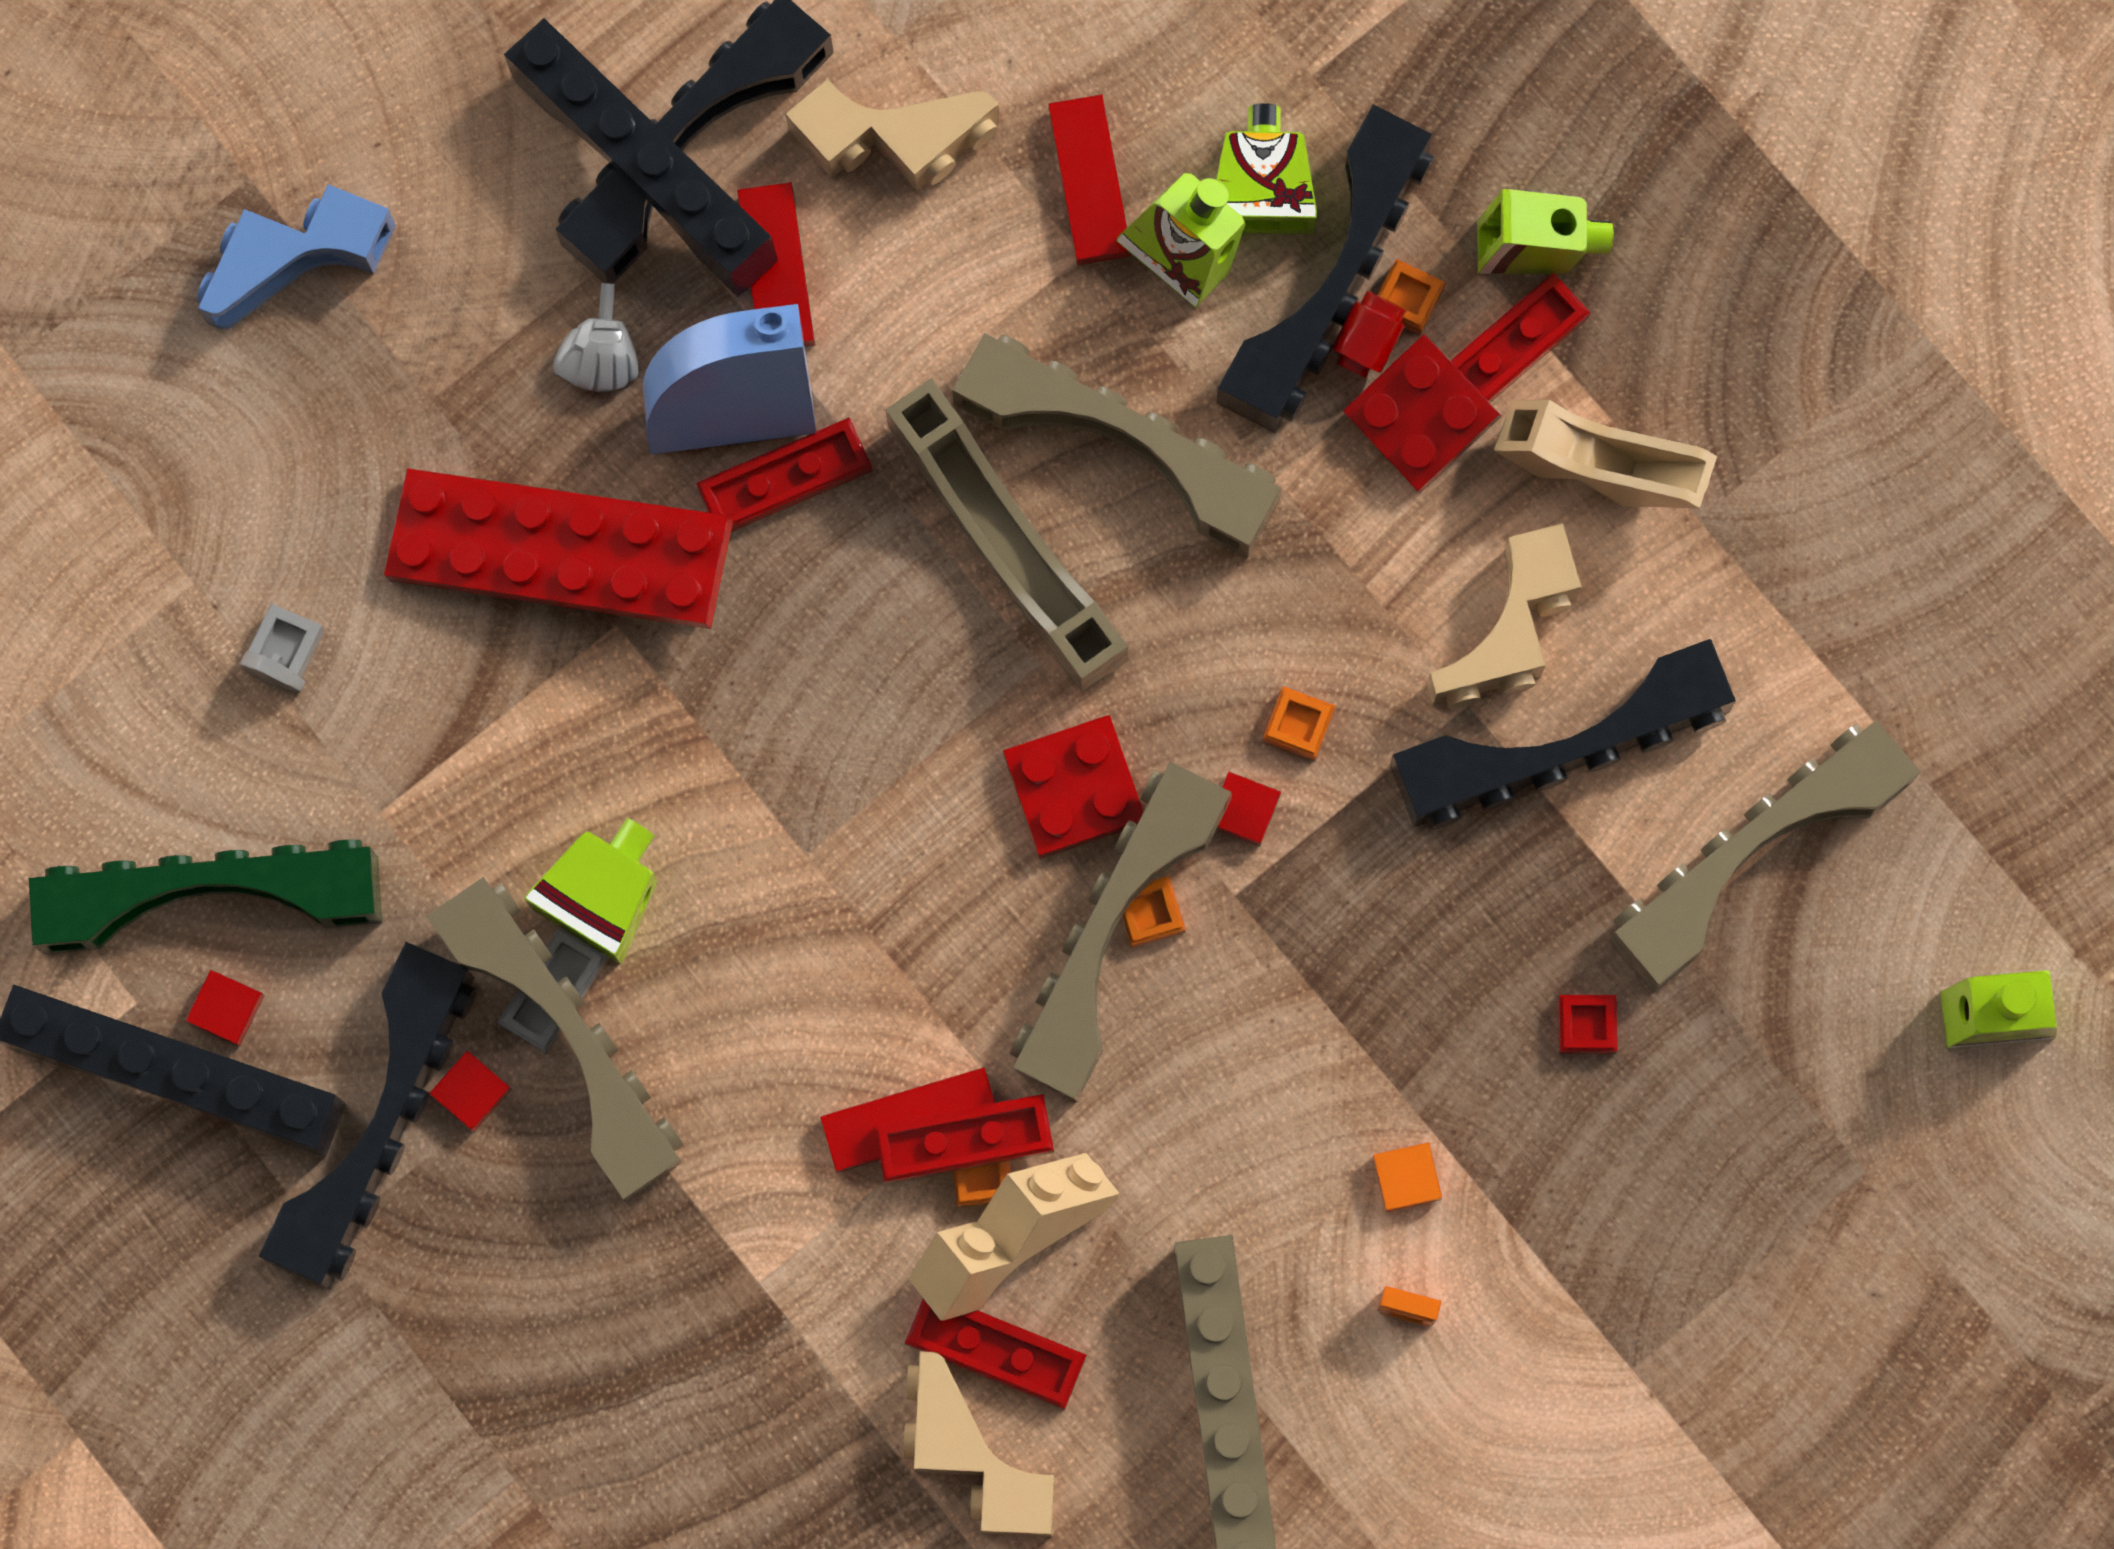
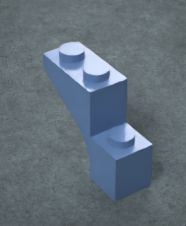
(268, 256)

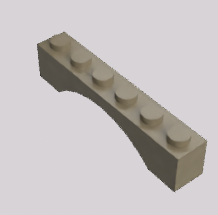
(1018, 391)
(1004, 537)
(1850, 784)
(1174, 826)
(487, 940)
(1224, 1393)

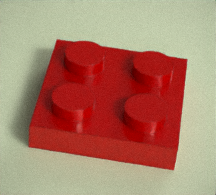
(1422, 413)
(1074, 786)

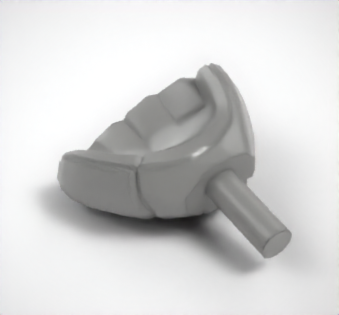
(598, 351)

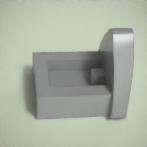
(282, 649)

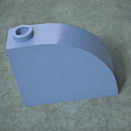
(730, 382)

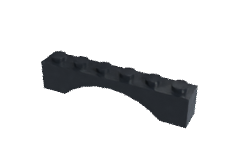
(767, 60)
(683, 194)
(1273, 365)
(1454, 774)
(170, 1070)
(319, 1225)

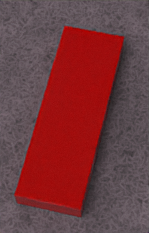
(1089, 178)
(785, 281)
(1521, 337)
(787, 475)
(852, 1131)
(964, 1139)
(1000, 1353)

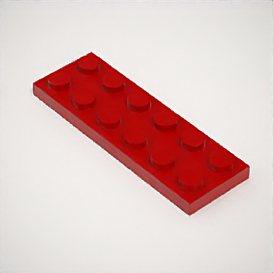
(559, 548)

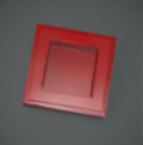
(1249, 809)
(225, 1008)
(1587, 1024)
(470, 1091)

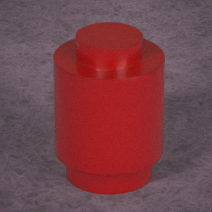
(1369, 334)

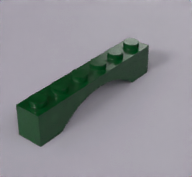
(88, 909)

